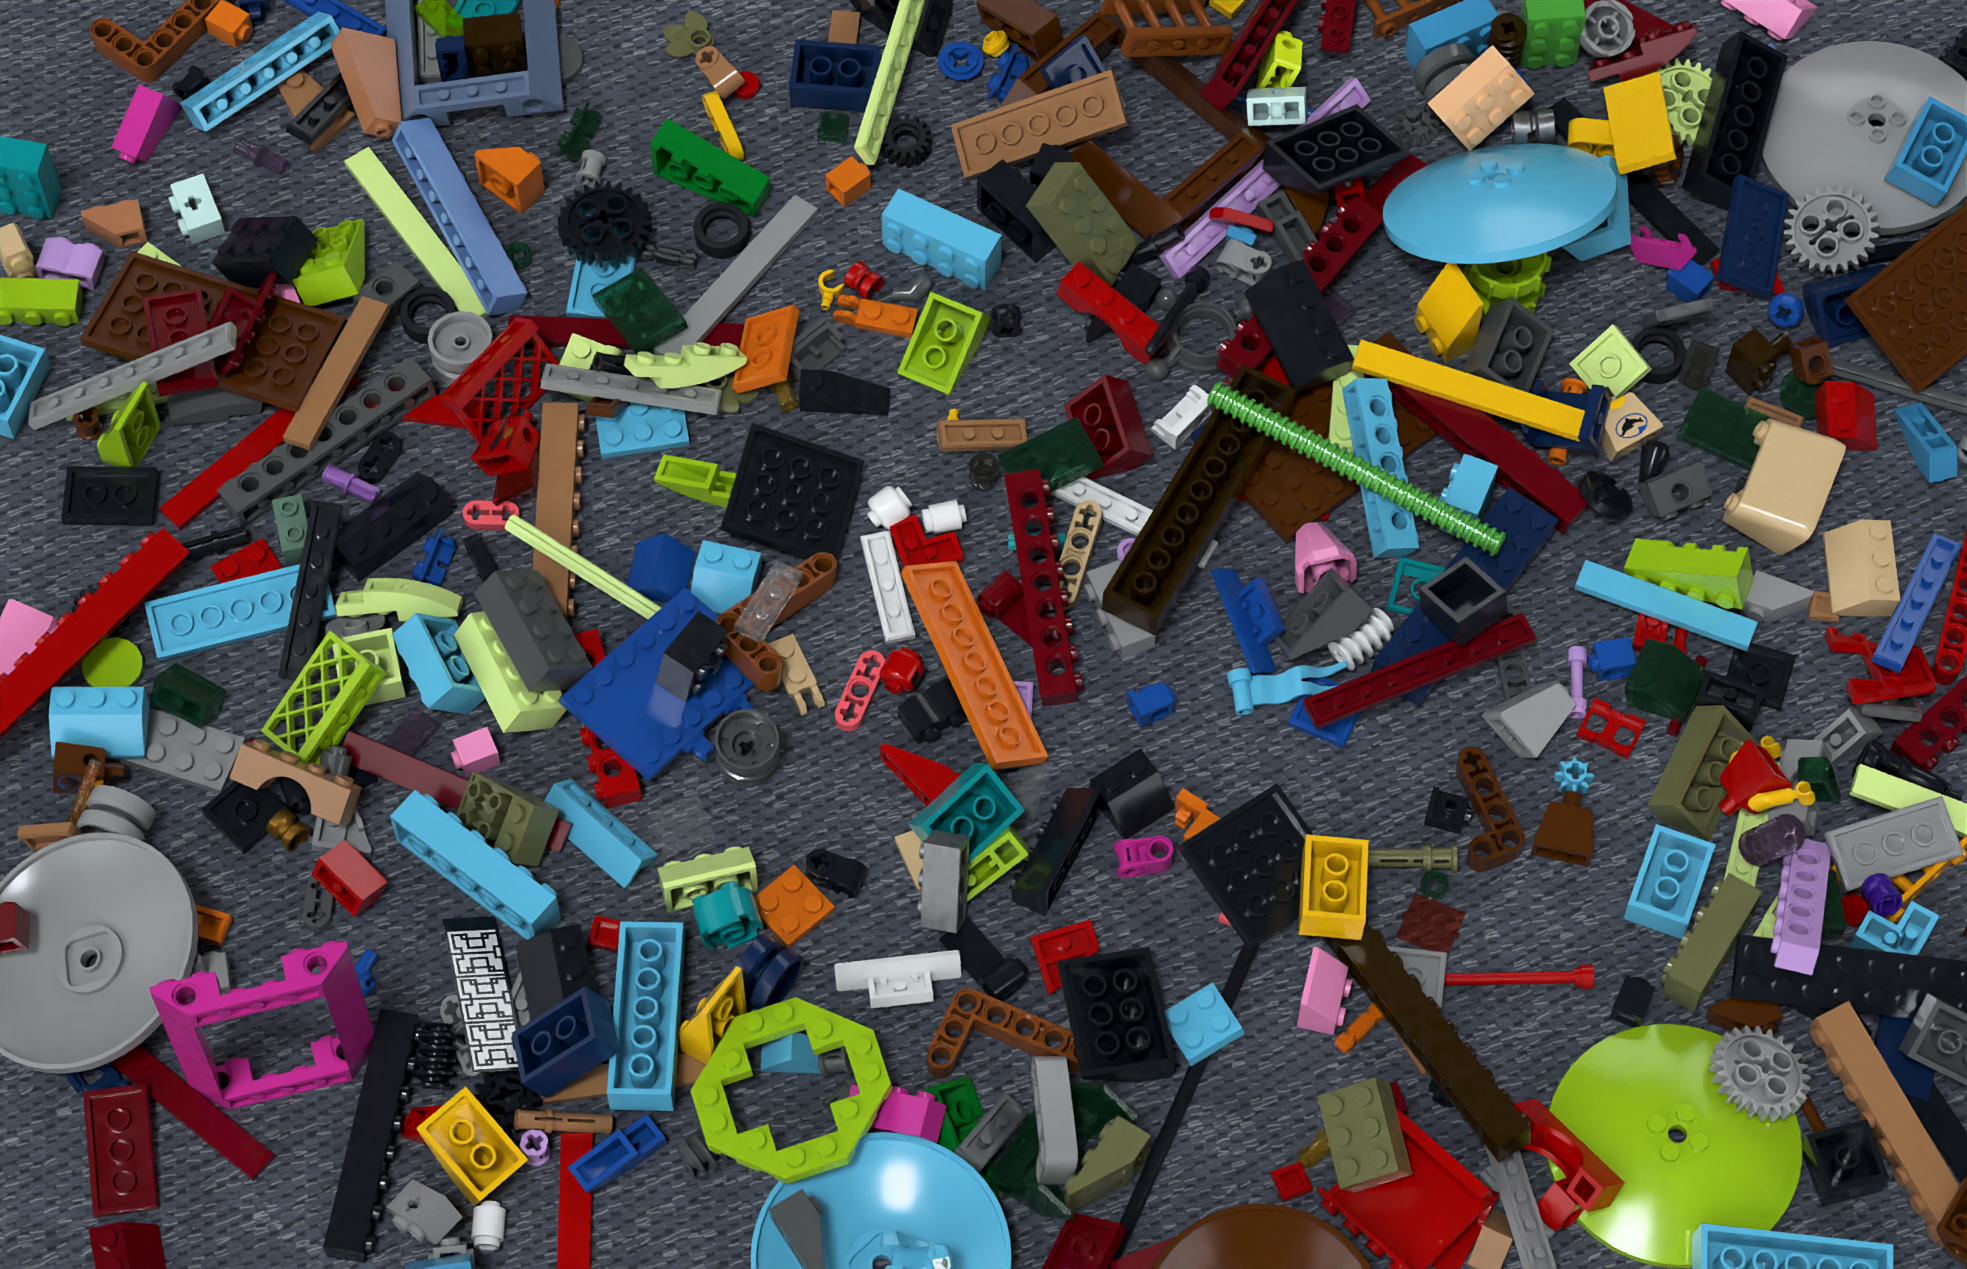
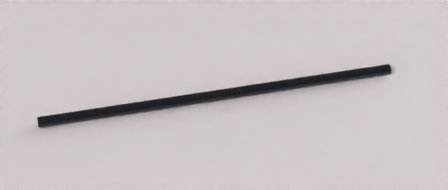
(1178, 1110)

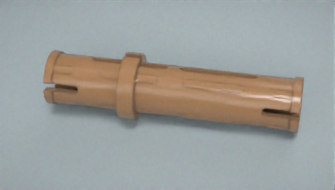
(562, 1121)

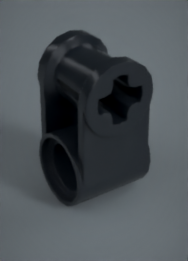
(837, 874)

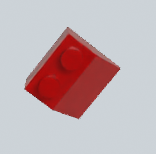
(1847, 414)

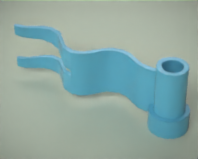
(1276, 689)

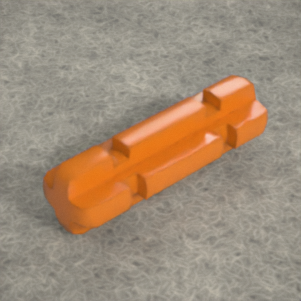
(1358, 1029)

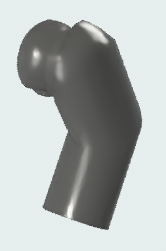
(916, 289)

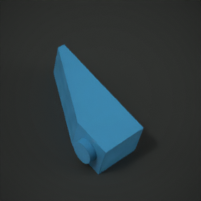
(1928, 442)

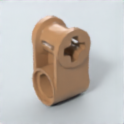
(719, 71)

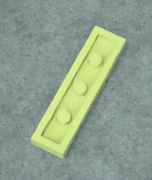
(1339, 426)

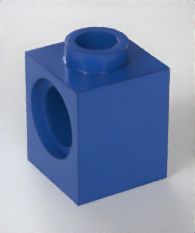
(1611, 659)

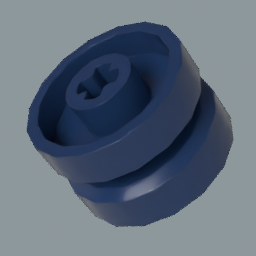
(768, 971)

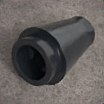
(1653, 459)

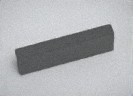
(992, 1132)

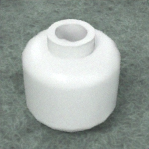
(888, 507)

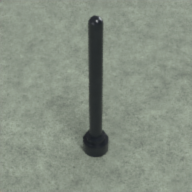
(1195, 281)

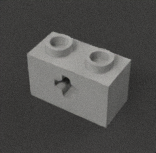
(423, 1212)

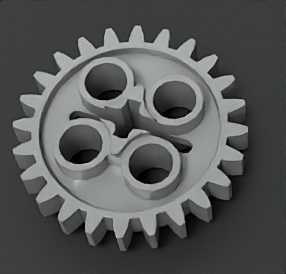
(1846, 250)
(1759, 1073)

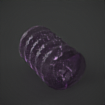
(1772, 840)

